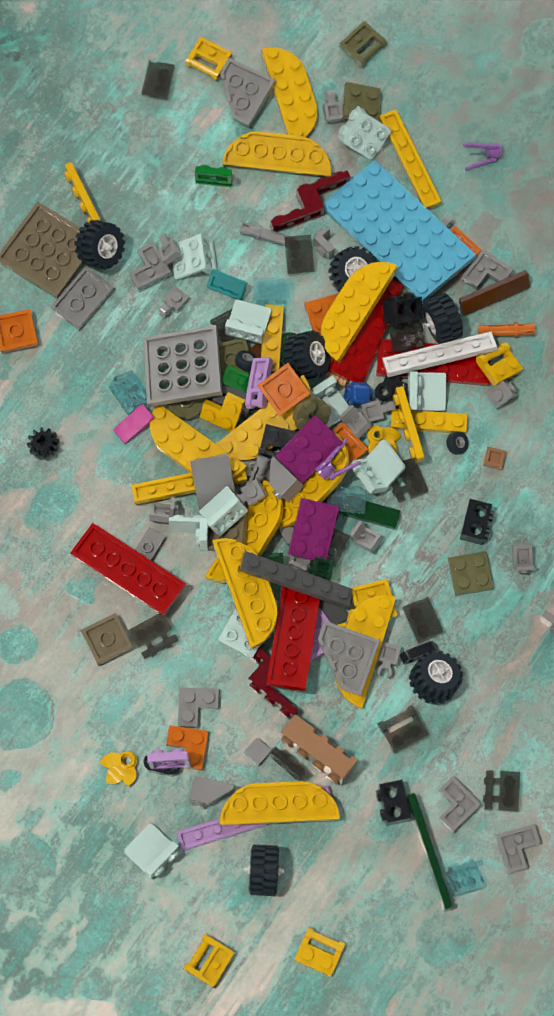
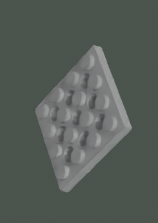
(192, 390)

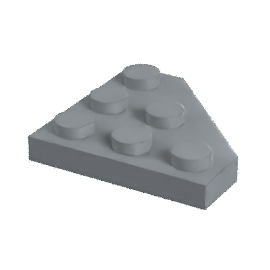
(245, 90)
(348, 655)

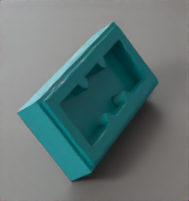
(227, 284)

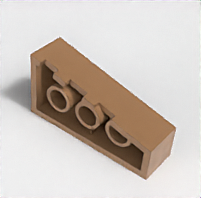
(318, 750)

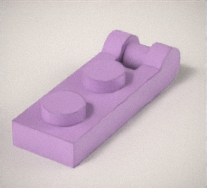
(260, 370)

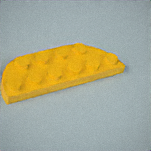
(291, 91)
(278, 153)
(354, 306)
(247, 437)
(184, 443)
(315, 487)
(262, 524)
(249, 593)
(370, 619)
(279, 804)

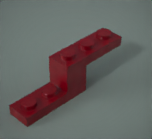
(309, 201)
(258, 684)

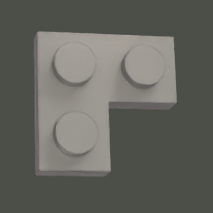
(483, 266)
(153, 267)
(193, 699)
(462, 804)
(511, 846)

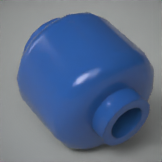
(358, 393)

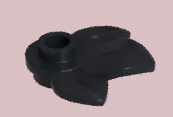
(390, 385)

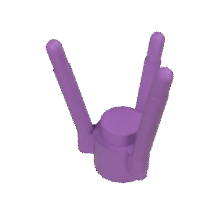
(492, 151)
(326, 469)

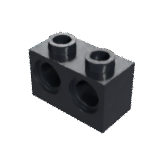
(402, 308)
(473, 521)
(398, 802)

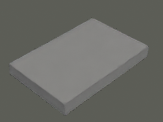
(82, 298)
(211, 477)

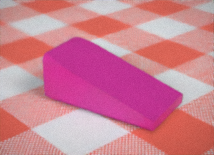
(133, 424)

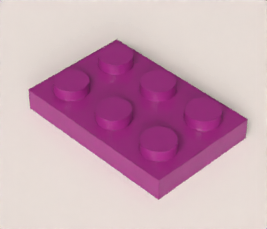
(308, 448)
(313, 529)

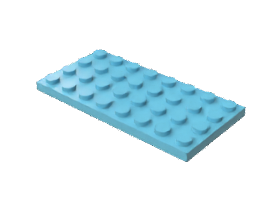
(398, 230)

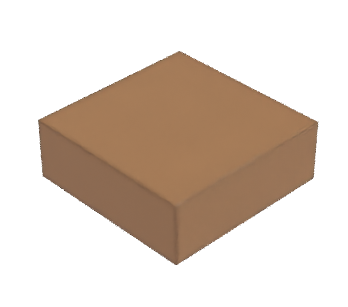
(494, 458)

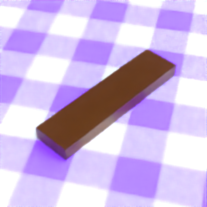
(494, 292)

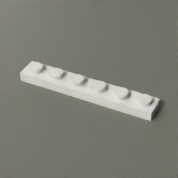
(439, 354)

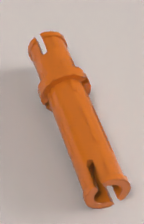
(509, 329)

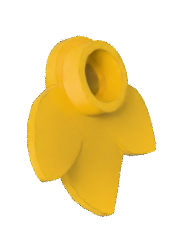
(388, 433)
(117, 769)

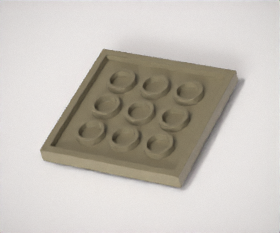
(43, 250)

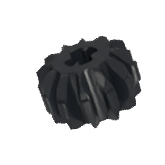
(36, 441)

